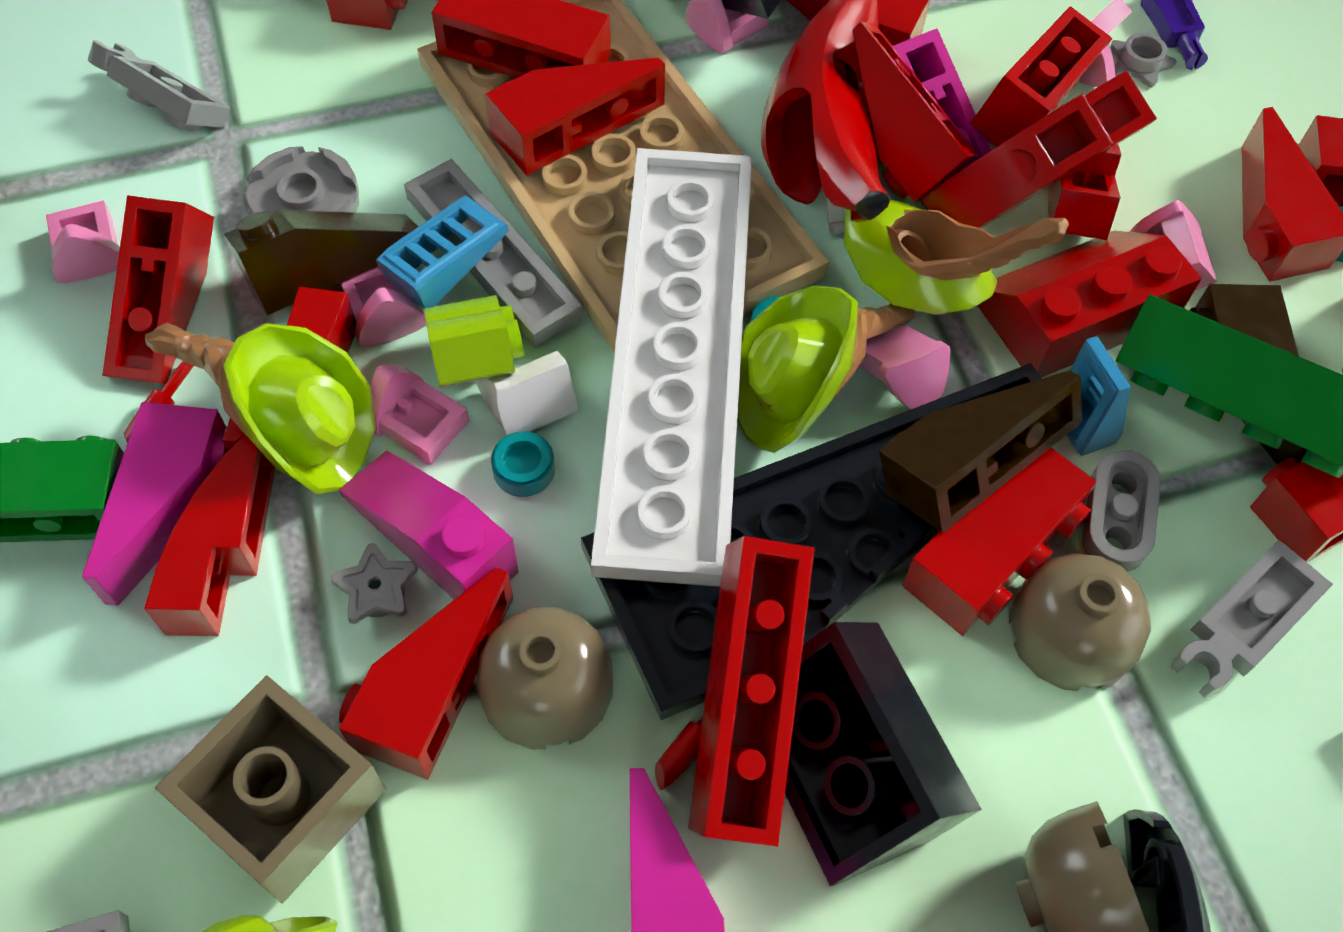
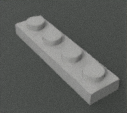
(510, 268)

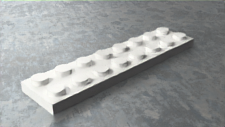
(675, 372)

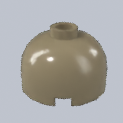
(1080, 622)
(544, 677)
(1078, 877)

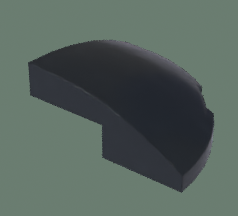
(1161, 862)

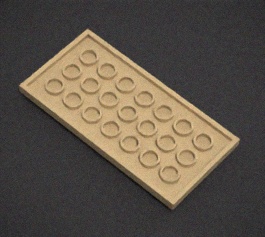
(585, 198)

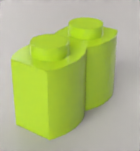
(473, 340)

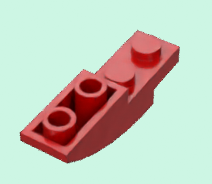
(1043, 153)

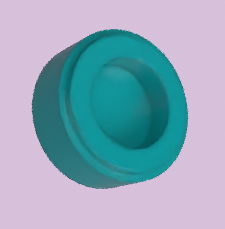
(523, 464)

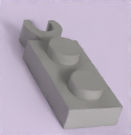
(158, 87)
(1253, 616)

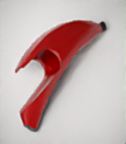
(819, 116)

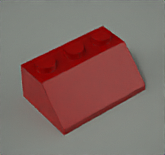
(1085, 293)

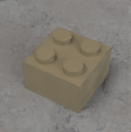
(273, 788)

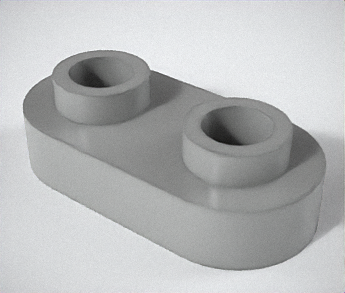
(1123, 516)

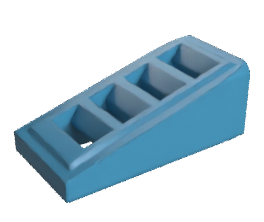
(441, 274)
(1102, 397)

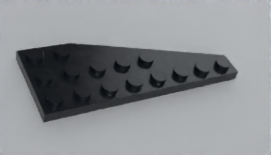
(816, 499)

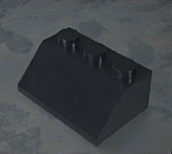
(866, 756)

